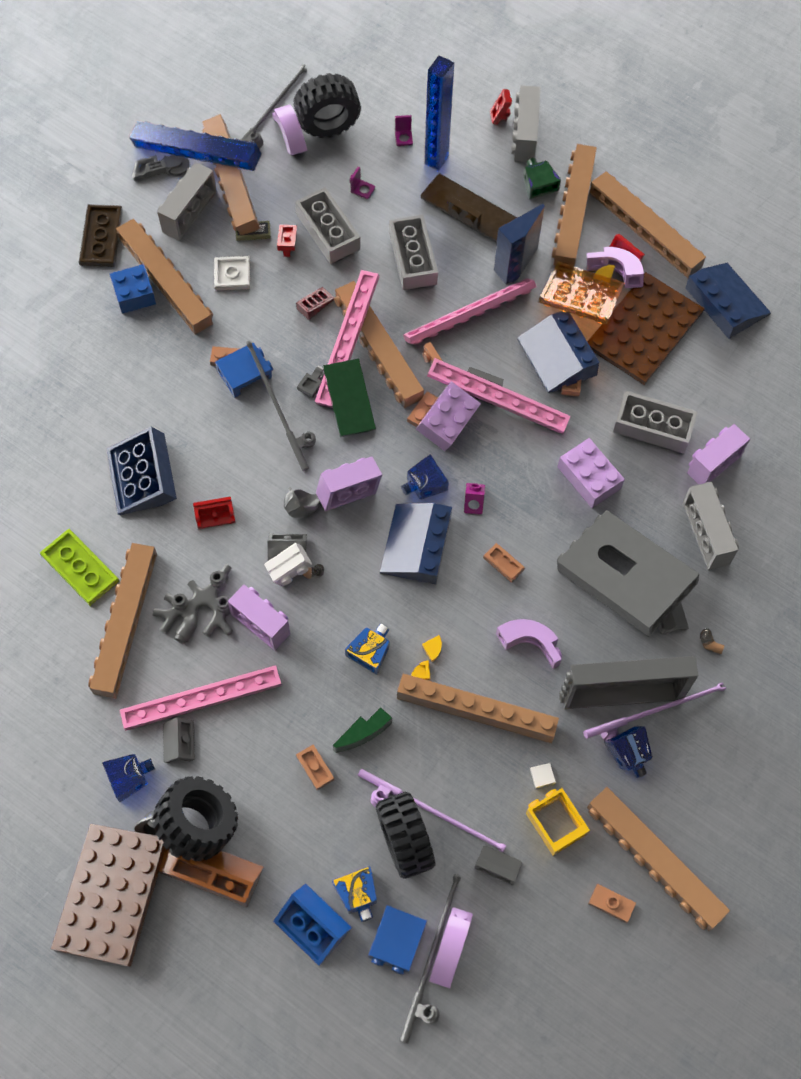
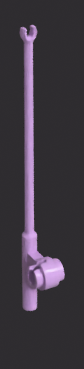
(609, 729)
(386, 788)

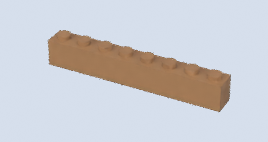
(233, 184)
(575, 204)
(647, 224)
(164, 276)
(383, 352)
(123, 621)
(477, 708)
(658, 859)

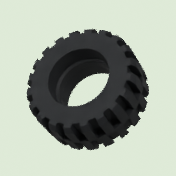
(327, 105)
(405, 835)
(183, 836)

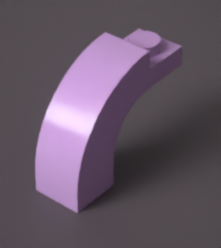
(291, 129)
(625, 264)
(530, 632)
(451, 947)

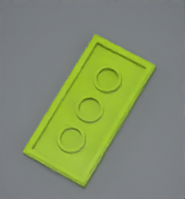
(79, 567)

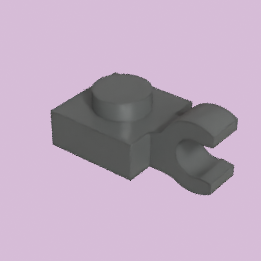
(311, 383)

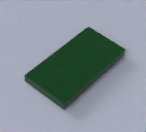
(349, 397)

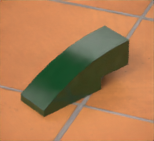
(363, 731)

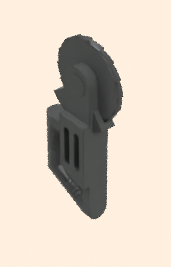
(171, 164)

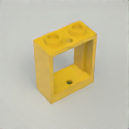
(551, 797)

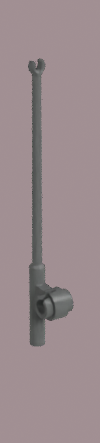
(251, 135)
(296, 443)
(416, 1008)

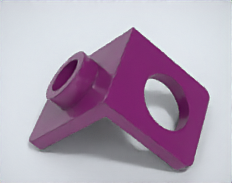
(403, 126)
(357, 183)
(474, 492)

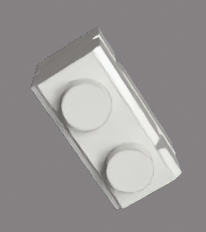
(288, 564)

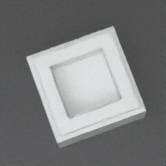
(542, 775)

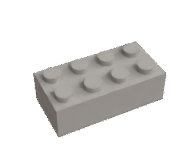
(526, 123)
(187, 201)
(327, 225)
(413, 252)
(655, 422)
(710, 525)

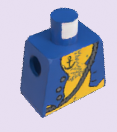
(369, 648)
(357, 892)

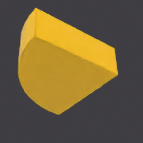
(606, 271)
(433, 648)
(422, 671)

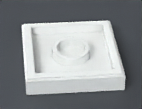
(232, 273)

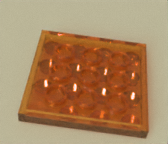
(581, 293)

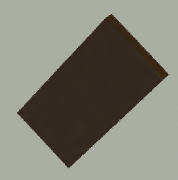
(100, 235)

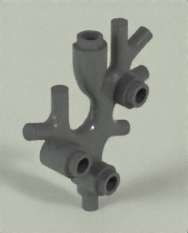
(188, 608)

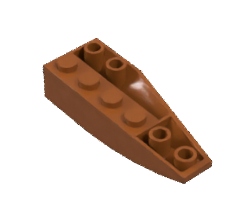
(221, 875)

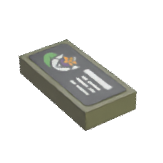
(263, 233)

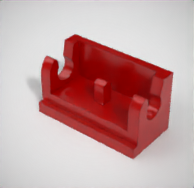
(214, 512)

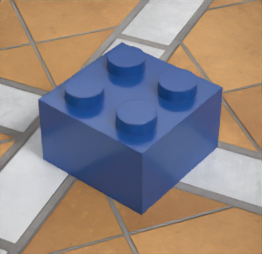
(132, 288)

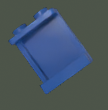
(241, 370)
(397, 940)

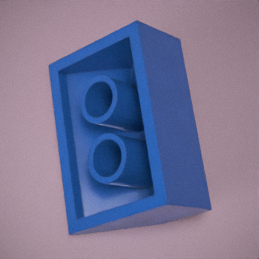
(312, 924)

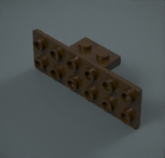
(466, 206)

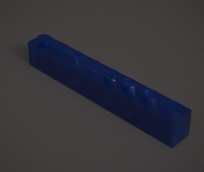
(438, 112)
(196, 145)

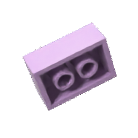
(448, 416)
(718, 455)
(590, 473)
(348, 483)
(259, 616)

